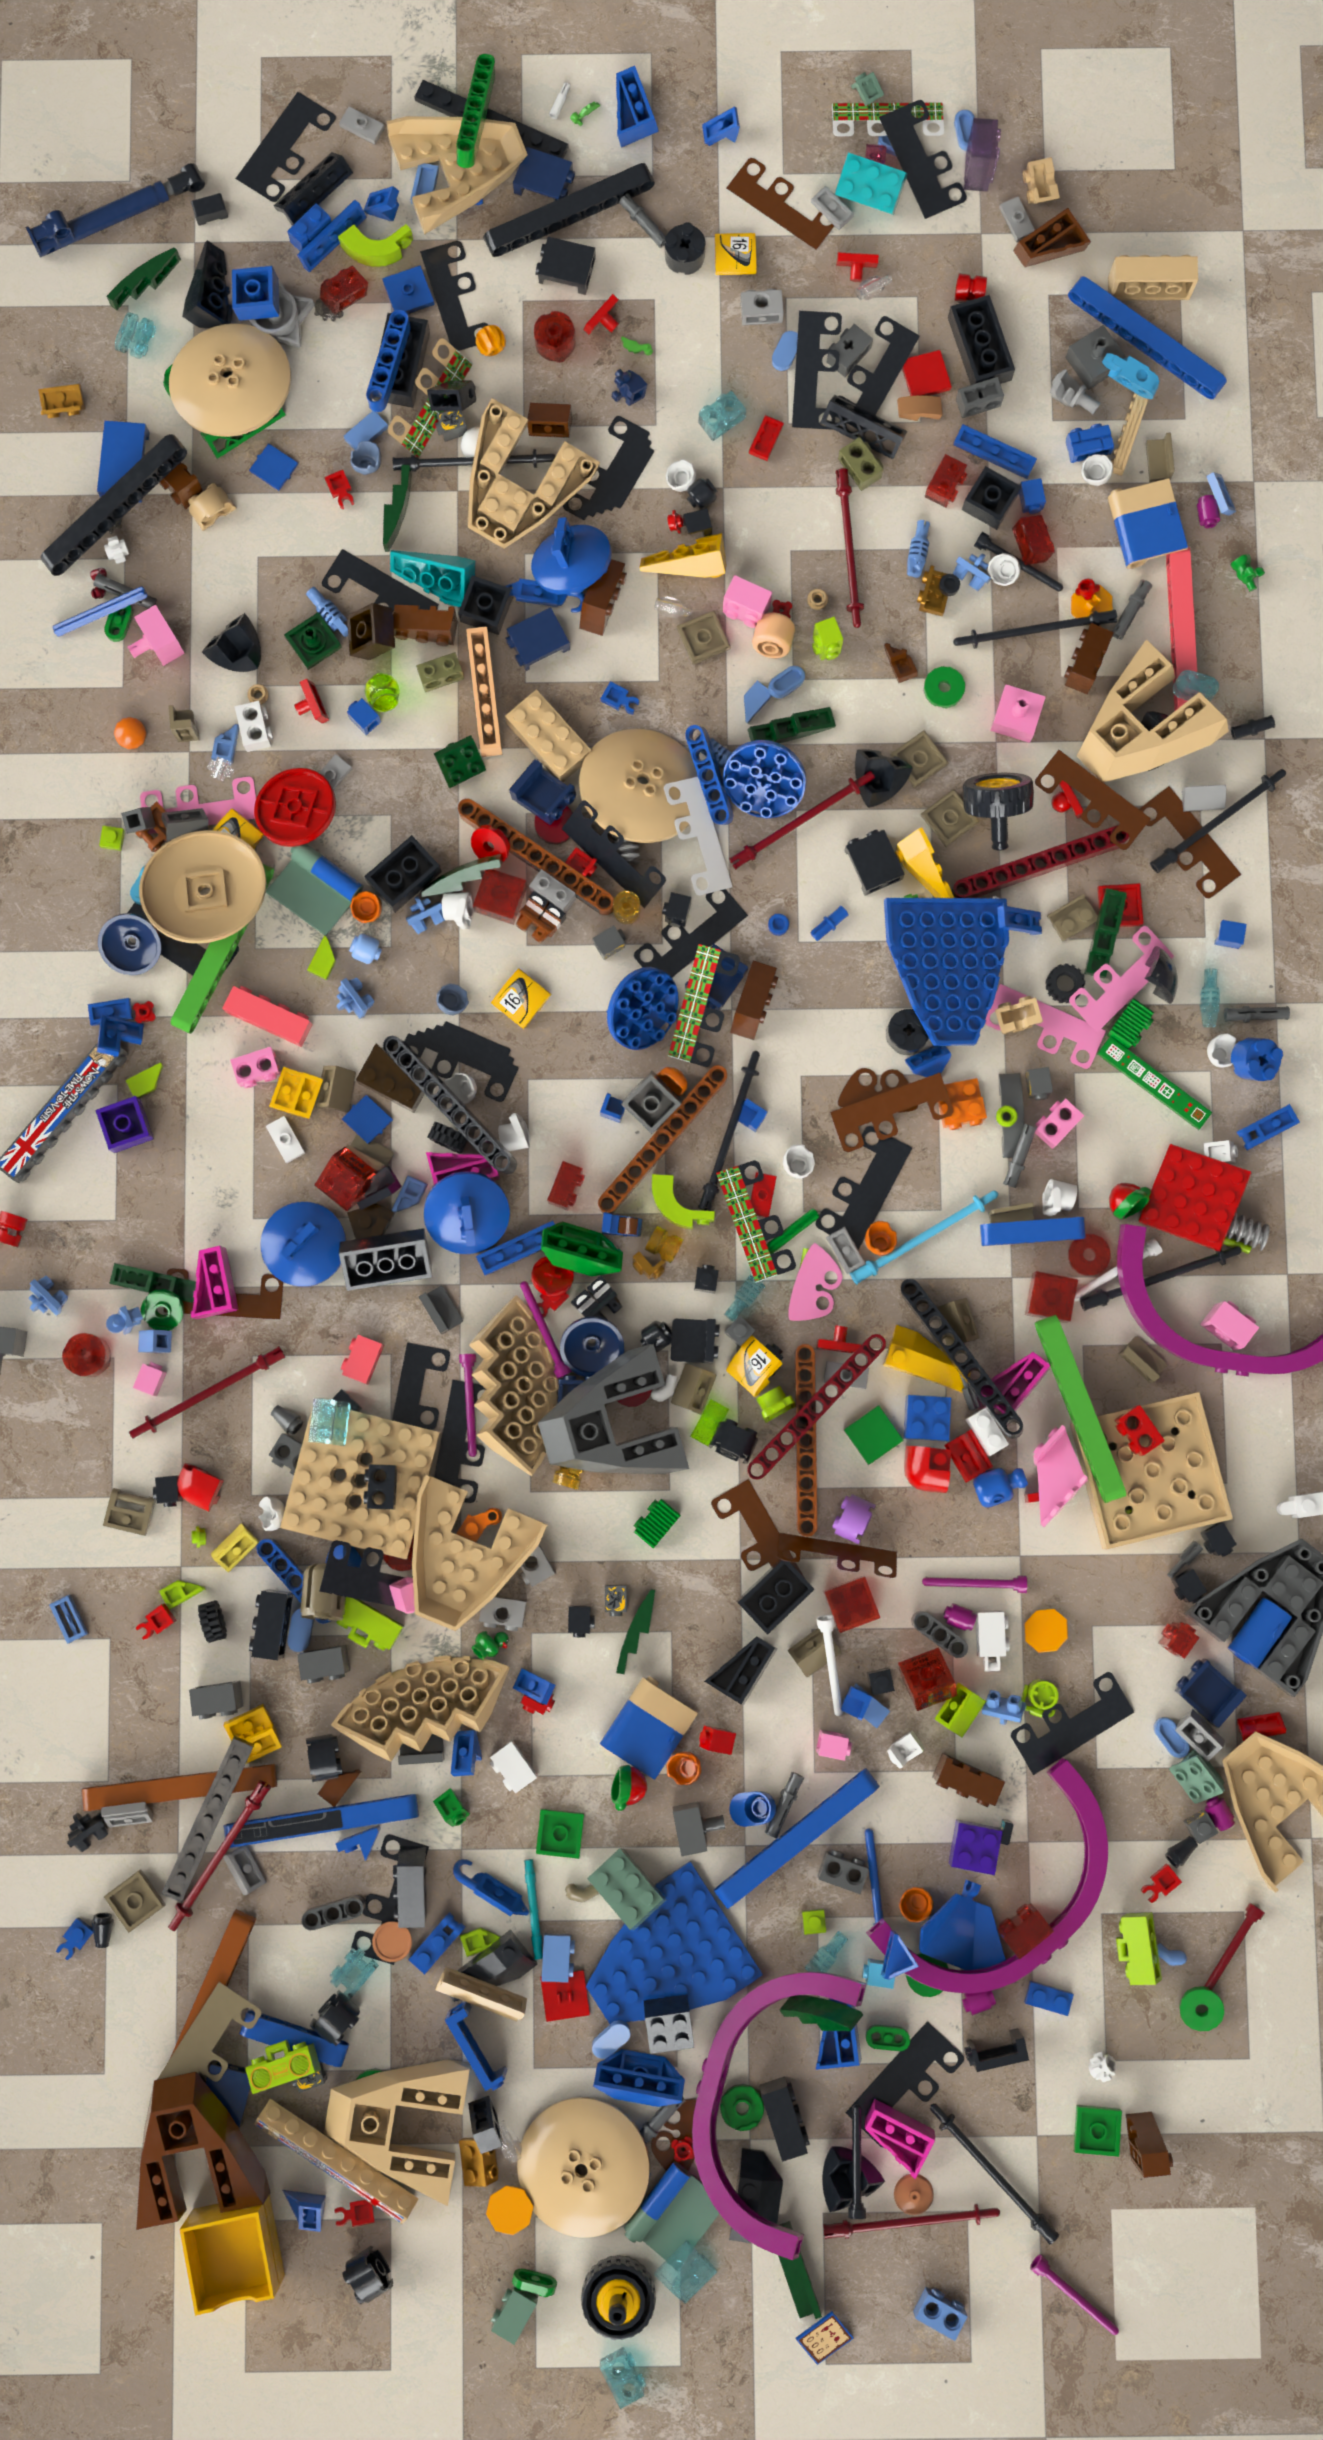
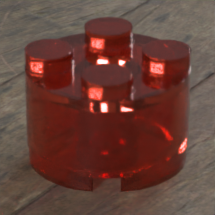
(554, 336)
(76, 1349)

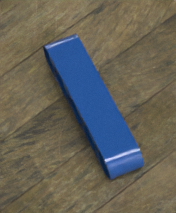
(388, 351)
(702, 767)
(1032, 1231)
(286, 1575)
(274, 2030)

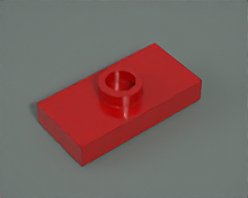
(766, 438)
(762, 1195)
(1265, 1724)

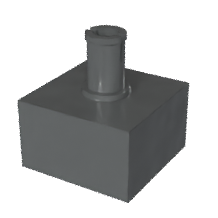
(1088, 353)
(12, 1342)
(692, 1828)

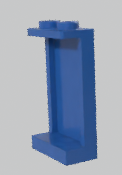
(121, 449)
(471, 2049)

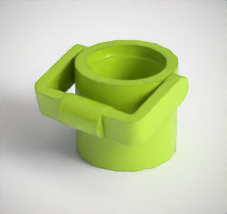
(775, 1403)
(1041, 1695)

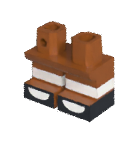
(542, 915)

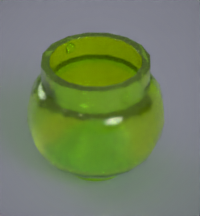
(382, 692)

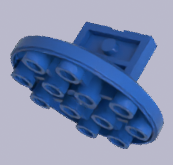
(571, 558)
(764, 778)
(641, 1007)
(466, 1212)
(302, 1244)

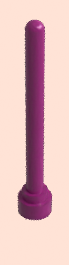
(467, 1362)
(560, 1367)
(1017, 1584)
(1041, 2267)

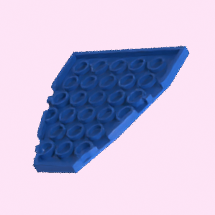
(948, 961)
(674, 1952)

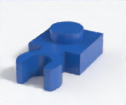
(616, 696)
(76, 1936)

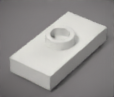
(285, 1139)

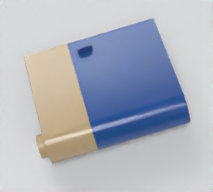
(1147, 522)
(648, 1728)

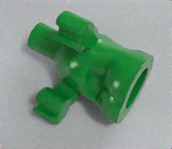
(1246, 572)

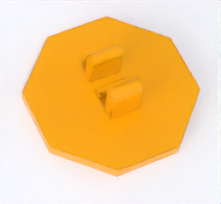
(1100, 602)
(1046, 1630)
(509, 2210)

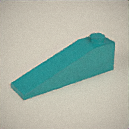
(436, 573)

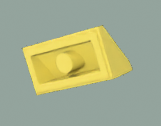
(234, 1548)

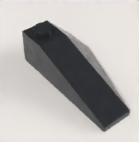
(208, 295)
(500, 1962)

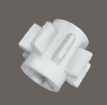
(116, 549)
(1102, 2066)

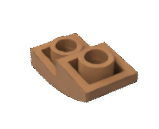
(919, 406)

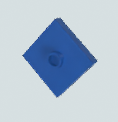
(408, 290)

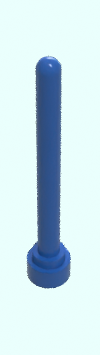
(873, 1872)

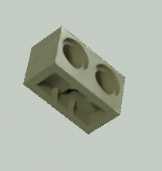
(857, 464)
(440, 672)

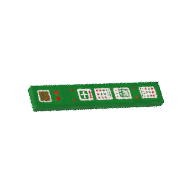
(1154, 1083)

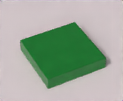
(873, 1435)
(559, 1833)
(1097, 2130)

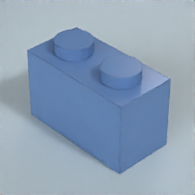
(556, 1957)

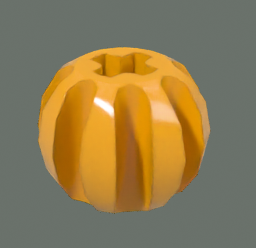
(490, 340)

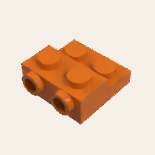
(966, 1103)

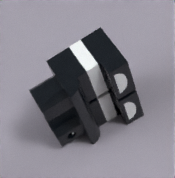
(602, 1293)

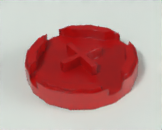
(551, 1279)

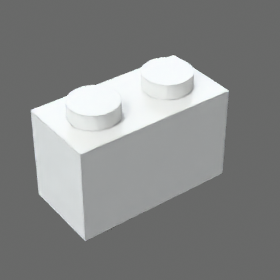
(986, 1432)
(513, 1767)

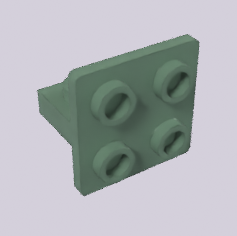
(1198, 1777)

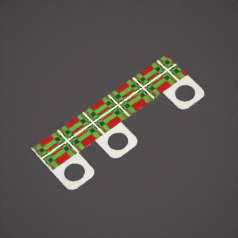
(851, 112)

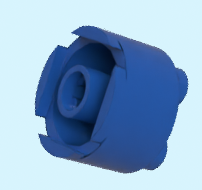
(1256, 1059)

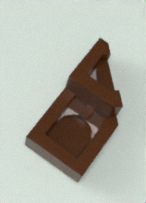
(901, 663)
(335, 1788)

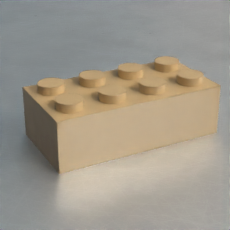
(1153, 277)
(548, 736)

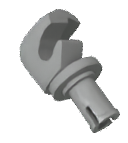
(1069, 393)

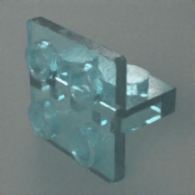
(329, 1422)

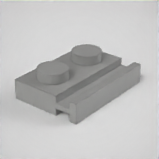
(127, 1814)

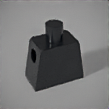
(460, 394)

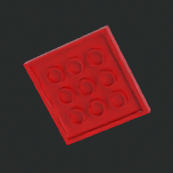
(1195, 1197)

